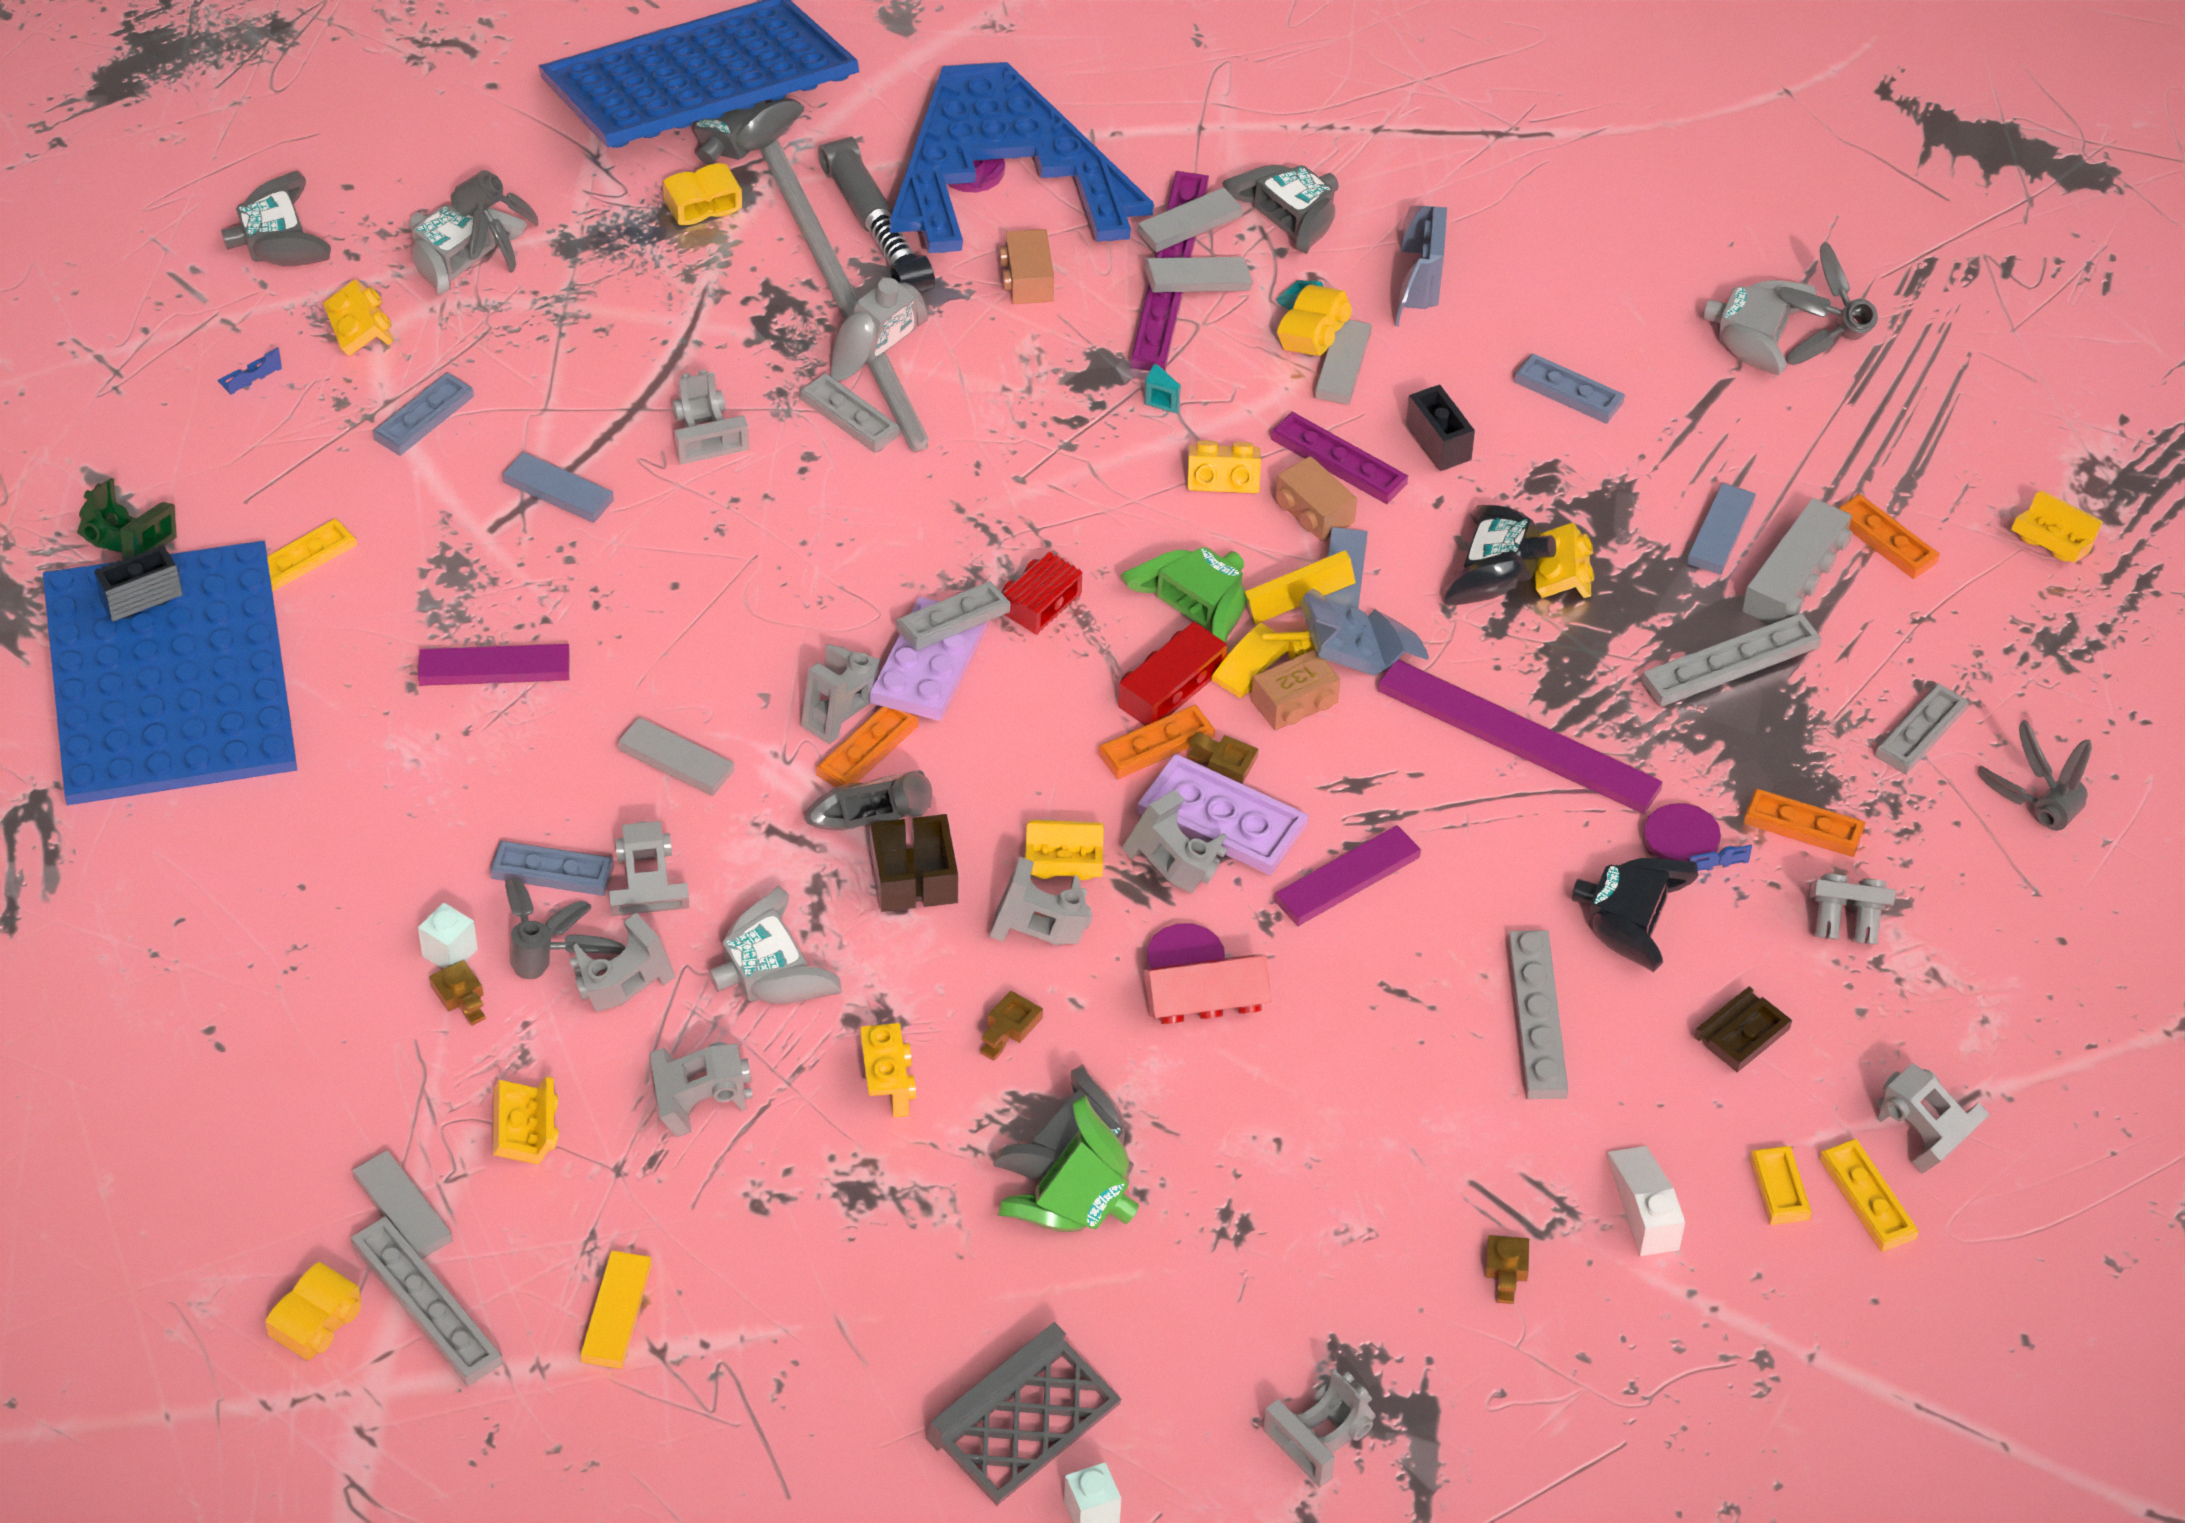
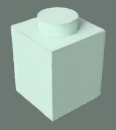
(447, 937)
(1092, 1496)

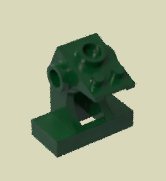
(125, 533)

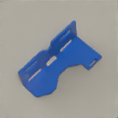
(244, 378)
(1726, 857)

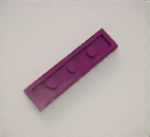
(1340, 457)
(494, 664)
(1347, 875)

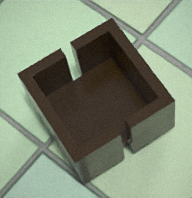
(918, 873)

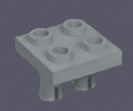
(1869, 897)

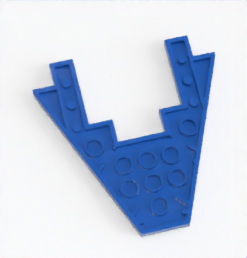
(999, 115)

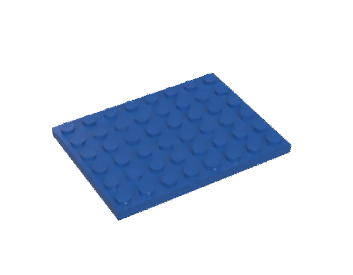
(697, 70)
(176, 688)

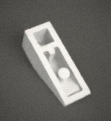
(1647, 1200)

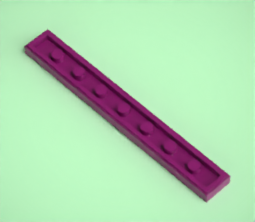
(1162, 308)
(1520, 736)

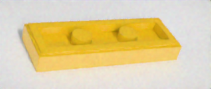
(309, 552)
(1288, 590)
(1869, 1195)
(616, 1309)

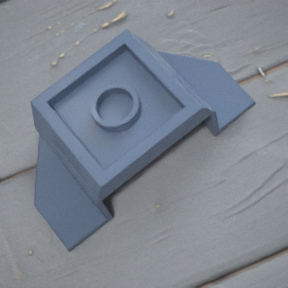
(1424, 234)
(1356, 639)

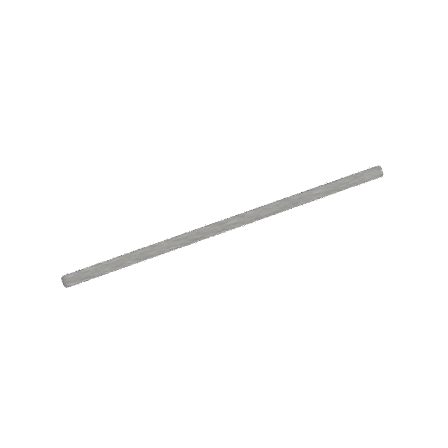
(842, 291)

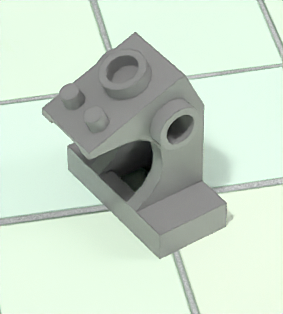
(700, 403)
(848, 684)
(1169, 849)
(646, 890)
(1066, 912)
(625, 974)
(723, 1082)
(1939, 1136)
(1340, 1403)

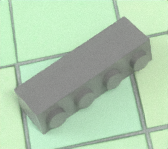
(1798, 563)

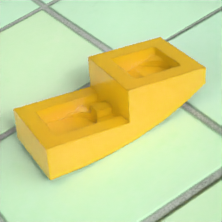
(1248, 659)

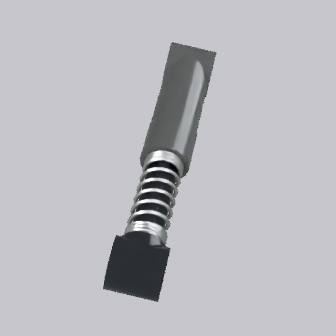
(844, 163)

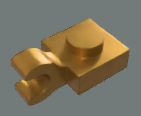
(1225, 757)
(459, 988)
(1011, 1018)
(1508, 1262)

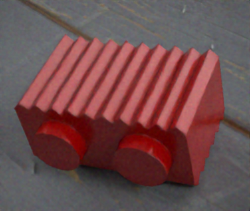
(1042, 592)

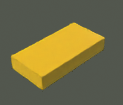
(1780, 1185)

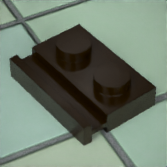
(1743, 1029)

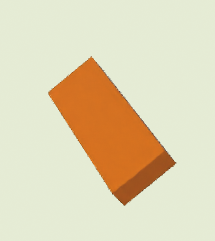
(1889, 537)
(1154, 741)
(866, 746)
(1804, 822)

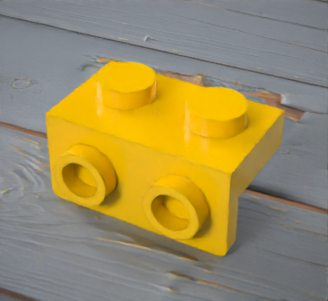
(357, 317)
(1224, 467)
(2058, 527)
(1570, 564)
(1065, 848)
(886, 1065)
(524, 1120)

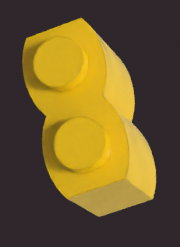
(702, 194)
(1314, 320)
(313, 1311)

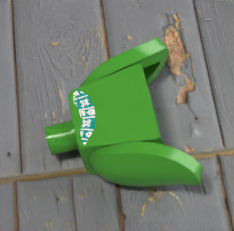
(1197, 585)
(1082, 1182)

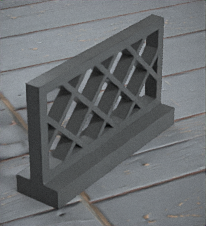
(993, 1394)

